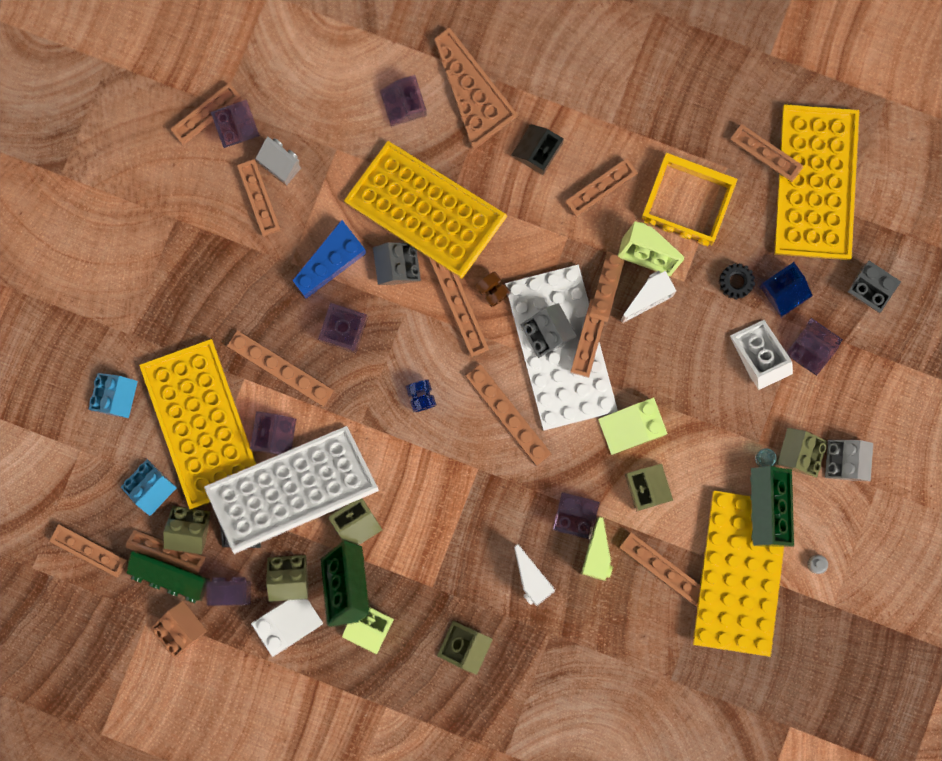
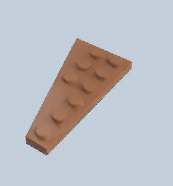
(477, 98)

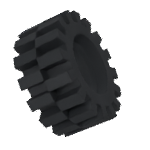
(736, 292)

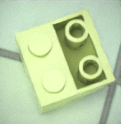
(369, 631)

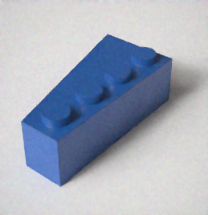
(332, 258)

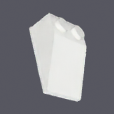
(655, 291)
(762, 354)
(533, 581)
(287, 624)

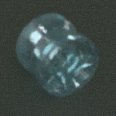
(768, 456)

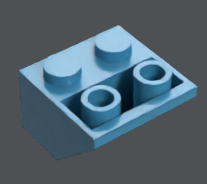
(113, 395)
(148, 487)

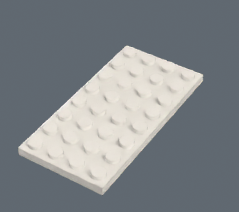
(560, 395)
(290, 489)

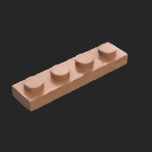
(201, 116)
(766, 153)
(601, 187)
(258, 197)
(607, 287)
(587, 345)
(155, 548)
(88, 550)

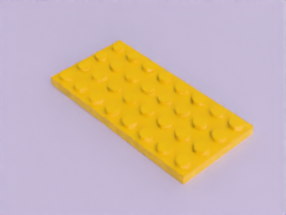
(818, 206)
(425, 209)
(198, 418)
(736, 581)

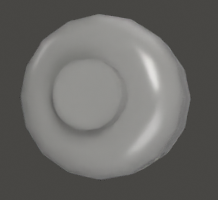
(817, 564)

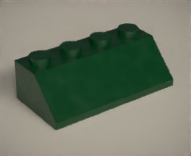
(772, 507)
(167, 576)
(344, 584)

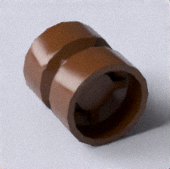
(489, 283)

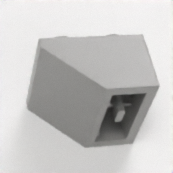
(278, 161)
(849, 460)

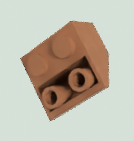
(178, 629)

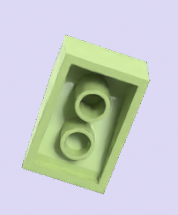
(649, 249)
(632, 426)
(598, 557)

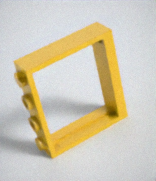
(698, 171)

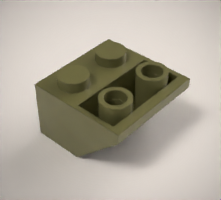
(802, 452)
(648, 487)
(355, 522)
(186, 530)
(287, 578)

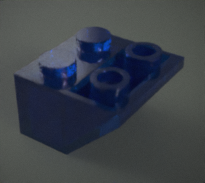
(786, 289)

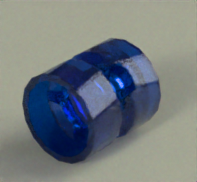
(423, 402)

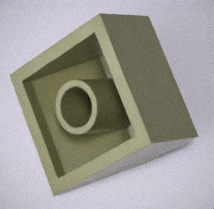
(464, 647)

